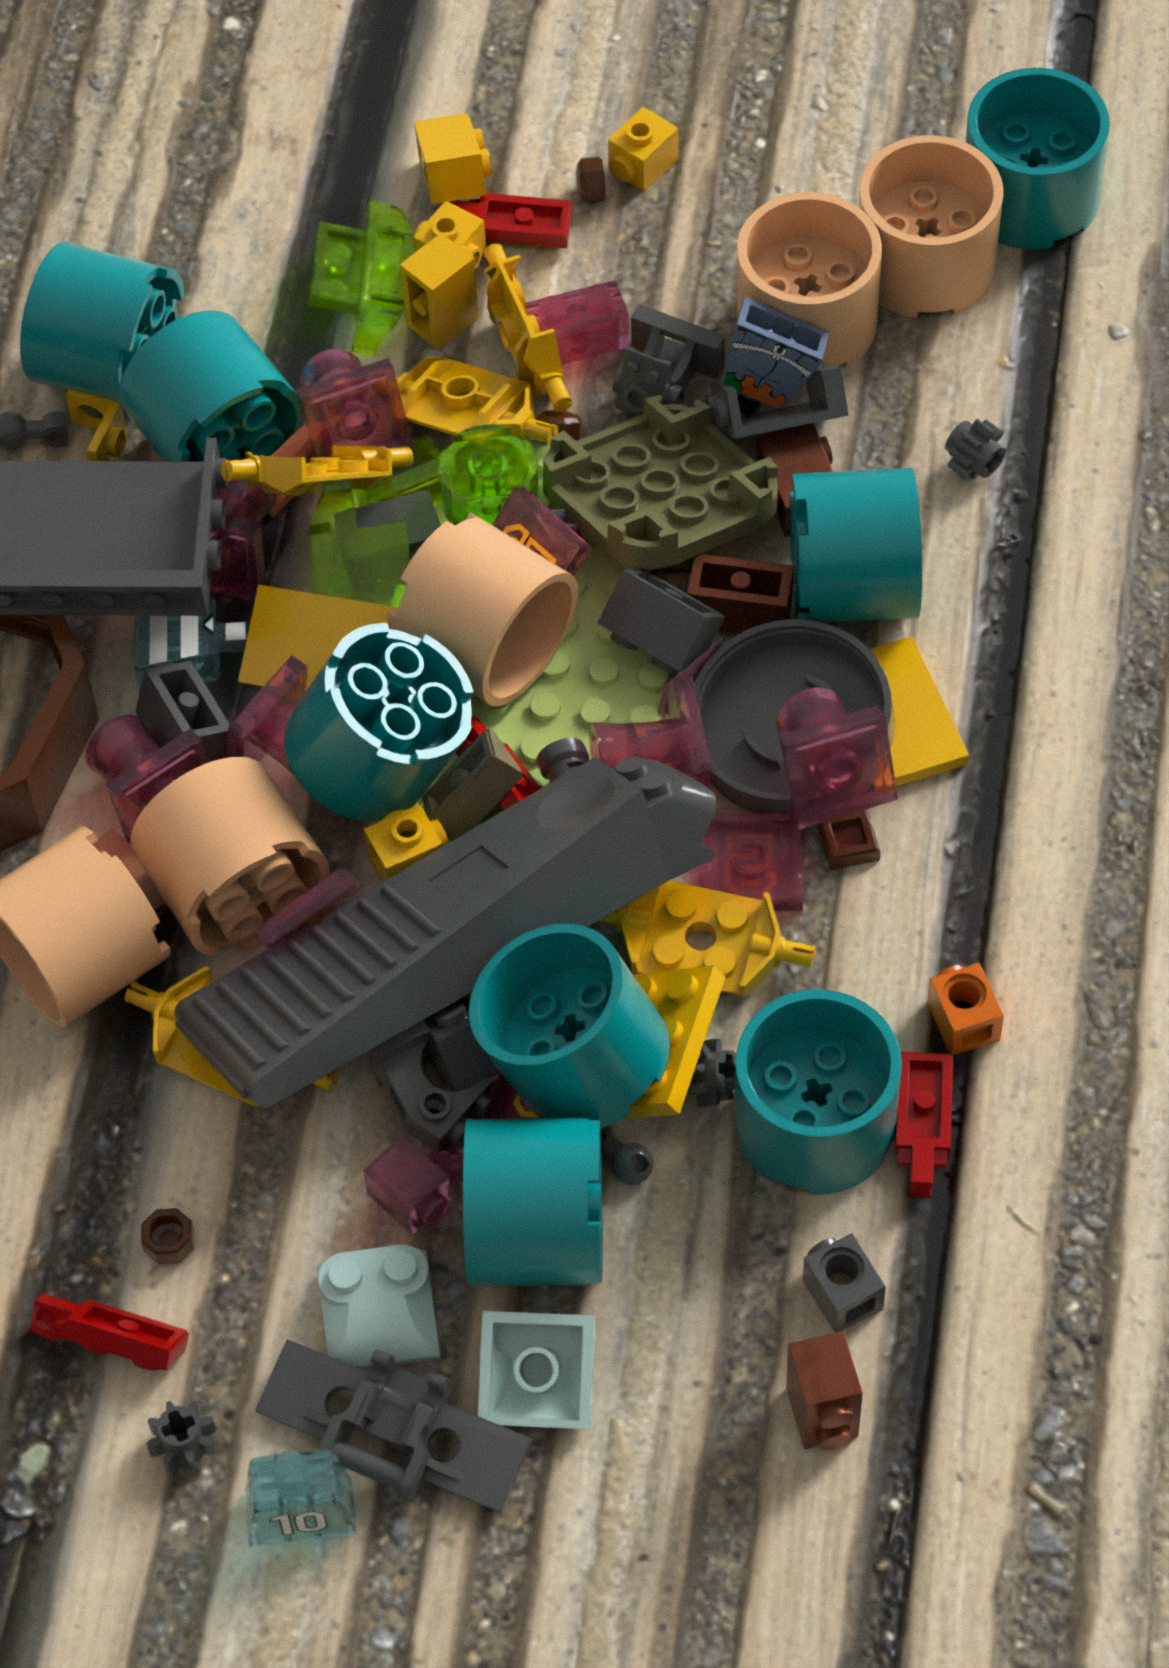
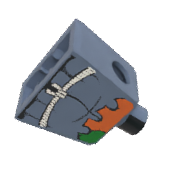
(771, 356)

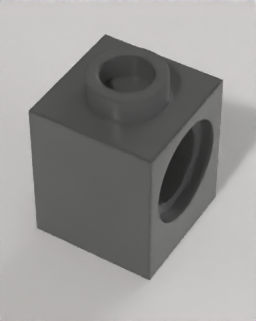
(843, 1303)

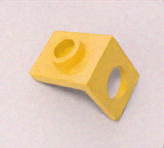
(111, 429)

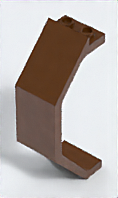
(56, 737)

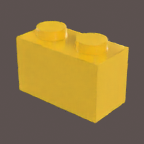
(452, 158)
(439, 290)

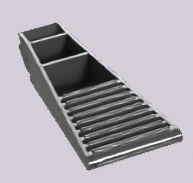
(434, 926)

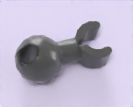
(16, 429)
(629, 1161)

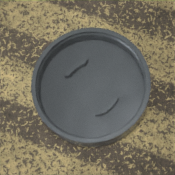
(751, 681)

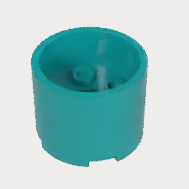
(1050, 150)
(92, 316)
(208, 382)
(856, 545)
(378, 722)
(569, 1024)
(817, 1090)
(532, 1202)

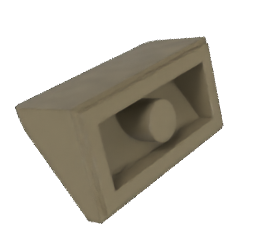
(472, 785)

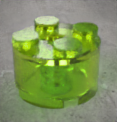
(482, 470)

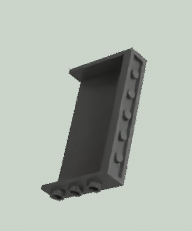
(110, 536)

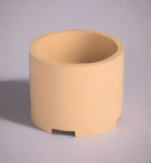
(936, 223)
(816, 263)
(488, 605)
(226, 852)
(75, 928)

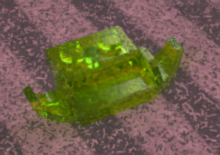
(361, 272)
(353, 560)

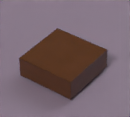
(849, 840)

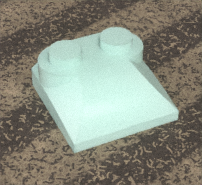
(380, 1303)
(537, 1369)

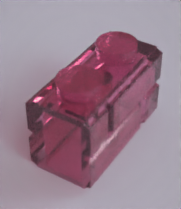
(584, 320)

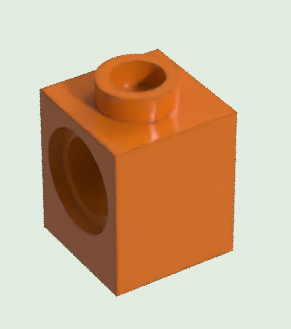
(969, 1027)

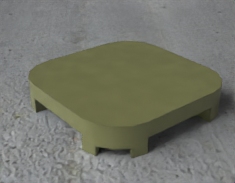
(660, 486)

